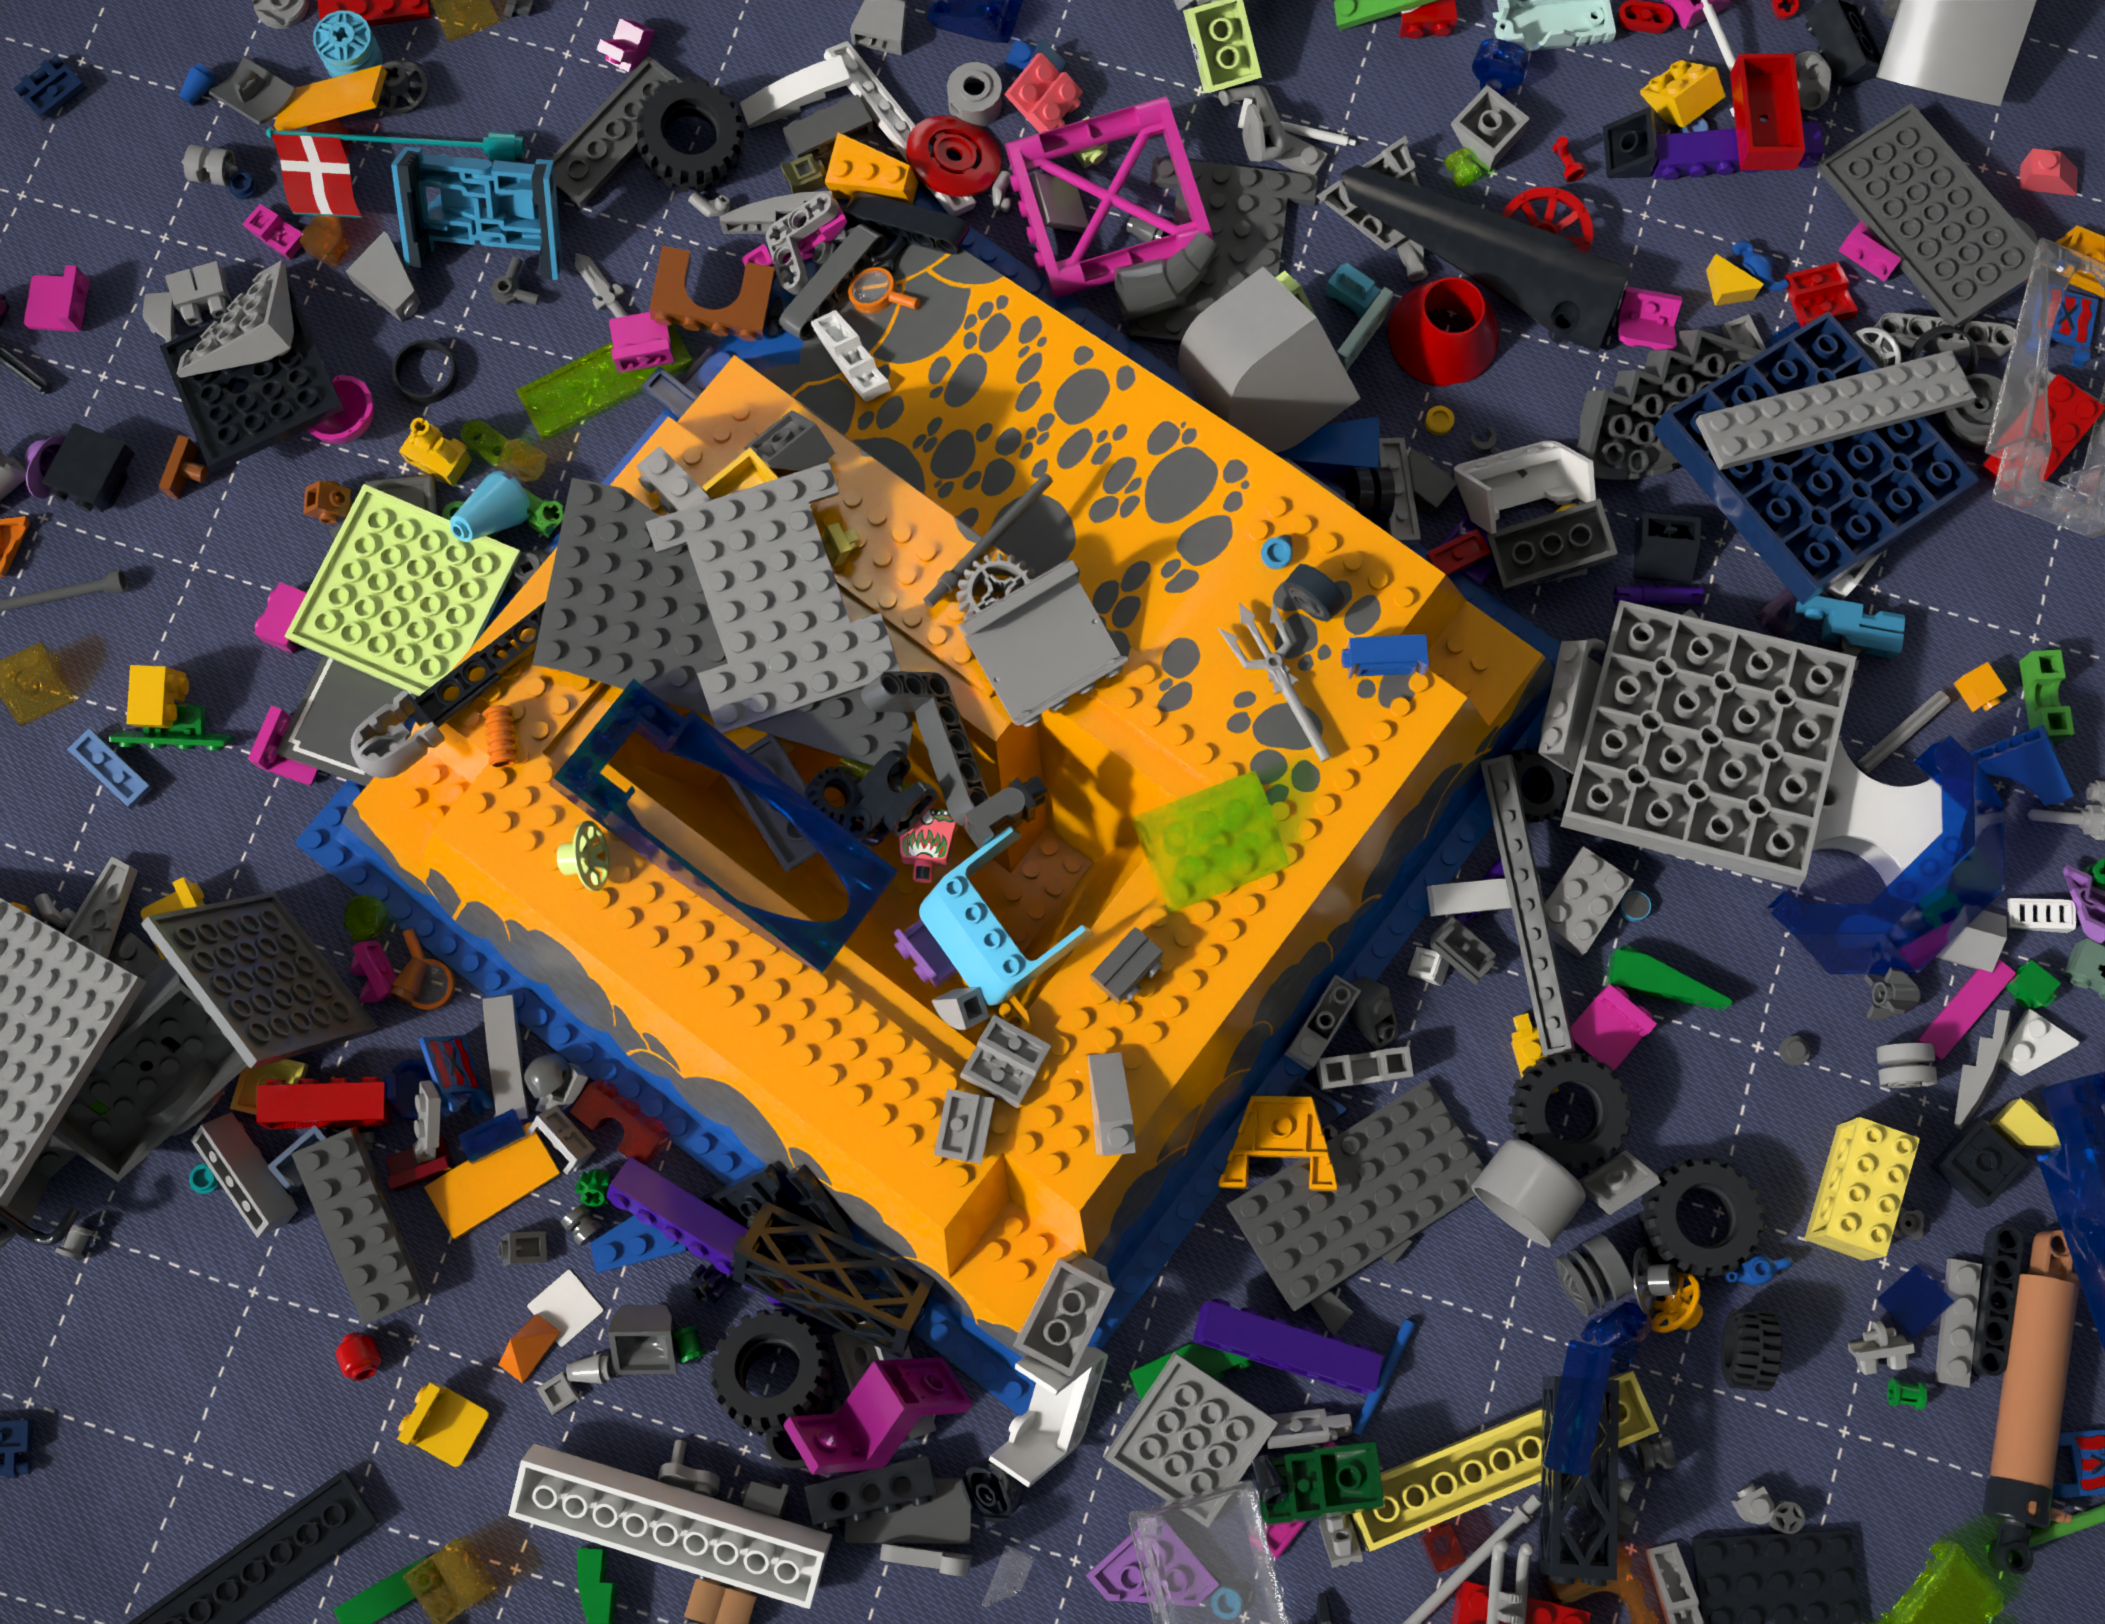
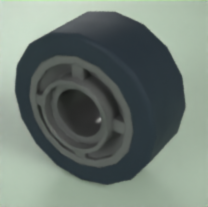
(1314, 592)

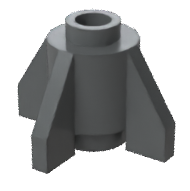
(1892, 994)

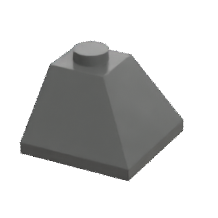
(792, 444)

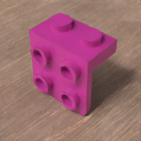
(1868, 253)
(57, 301)
(1648, 318)
(1611, 1026)

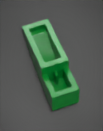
(596, 1593)
(378, 1600)

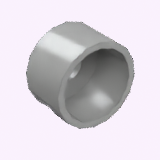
(979, 108)

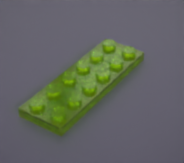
(589, 387)

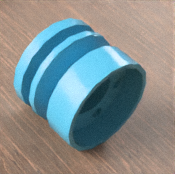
(346, 43)

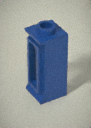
(1386, 655)

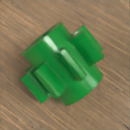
(593, 1187)

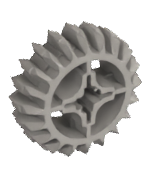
(985, 573)

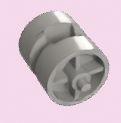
(207, 165)

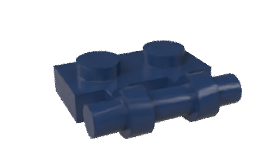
(53, 92)
(15, 1438)

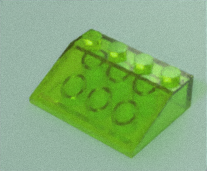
(1211, 841)

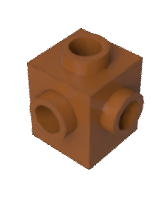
(327, 501)

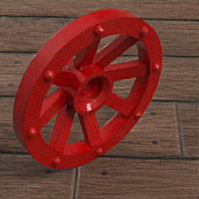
(1554, 194)

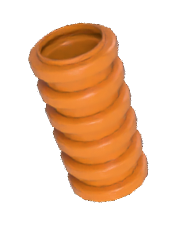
(500, 736)

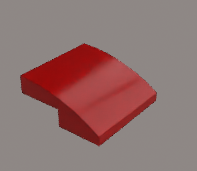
(1819, 291)

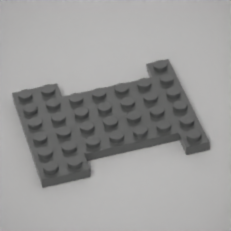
(1247, 223)

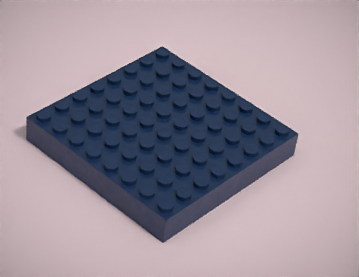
(1827, 504)

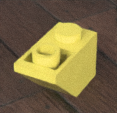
(2024, 1127)

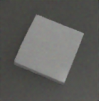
(1005, 1061)

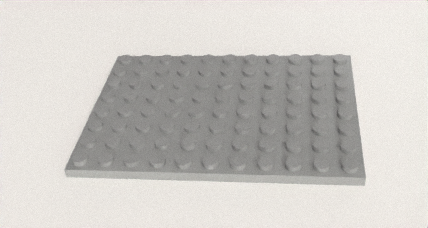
(54, 1025)

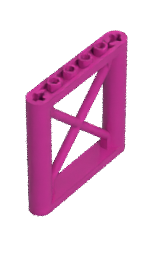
(1035, 154)

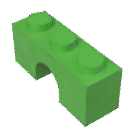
(2041, 680)

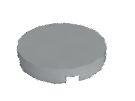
(281, 13)

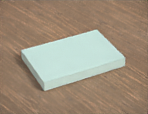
(1365, 329)

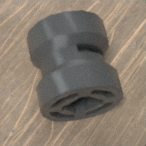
(582, 1224)
(1656, 1454)

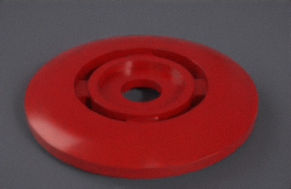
(944, 174)

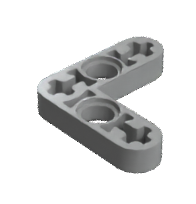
(785, 234)
(946, 1562)

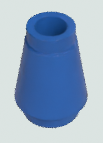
(197, 83)

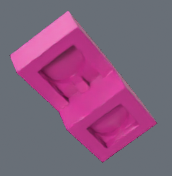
(274, 231)

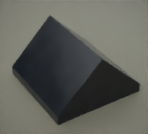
(1631, 145)

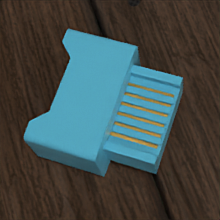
(1352, 289)

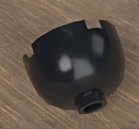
(992, 1491)

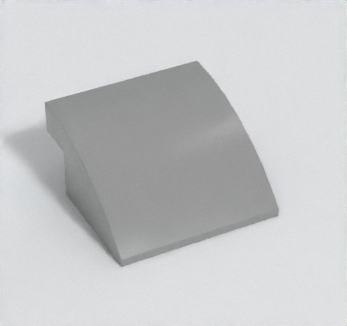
(1956, 46)

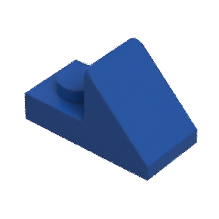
(1022, 54)

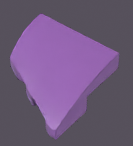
(2088, 903)

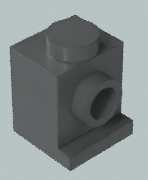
(765, 1498)

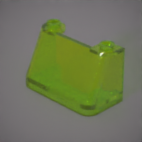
(1948, 1591)

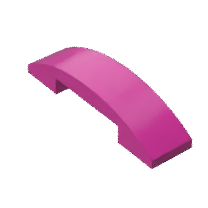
(806, 246)

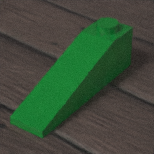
(1651, 978)

